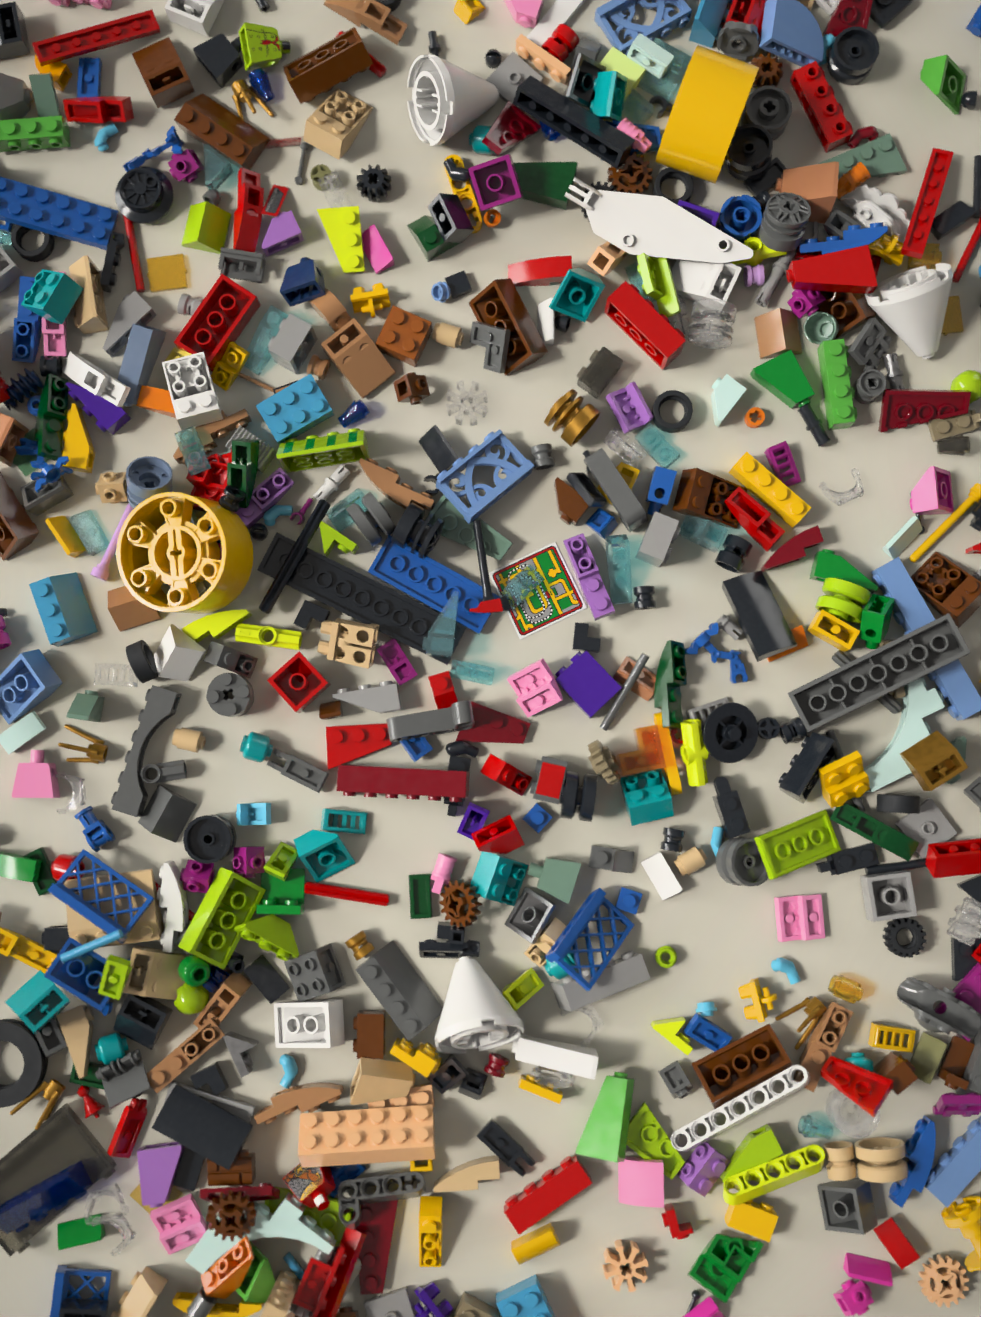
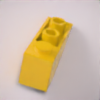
(78, 442)
(430, 1231)

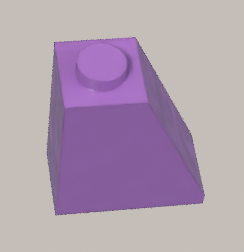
(158, 1171)

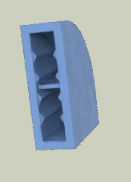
(791, 32)

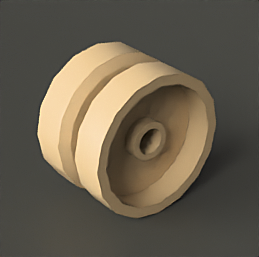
(881, 1159)

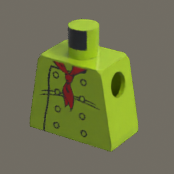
(261, 46)

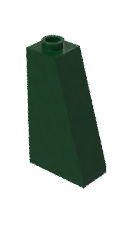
(546, 181)

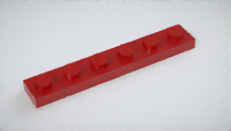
(96, 37)
(927, 203)

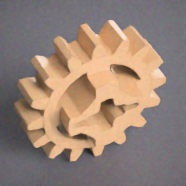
(946, 1291)

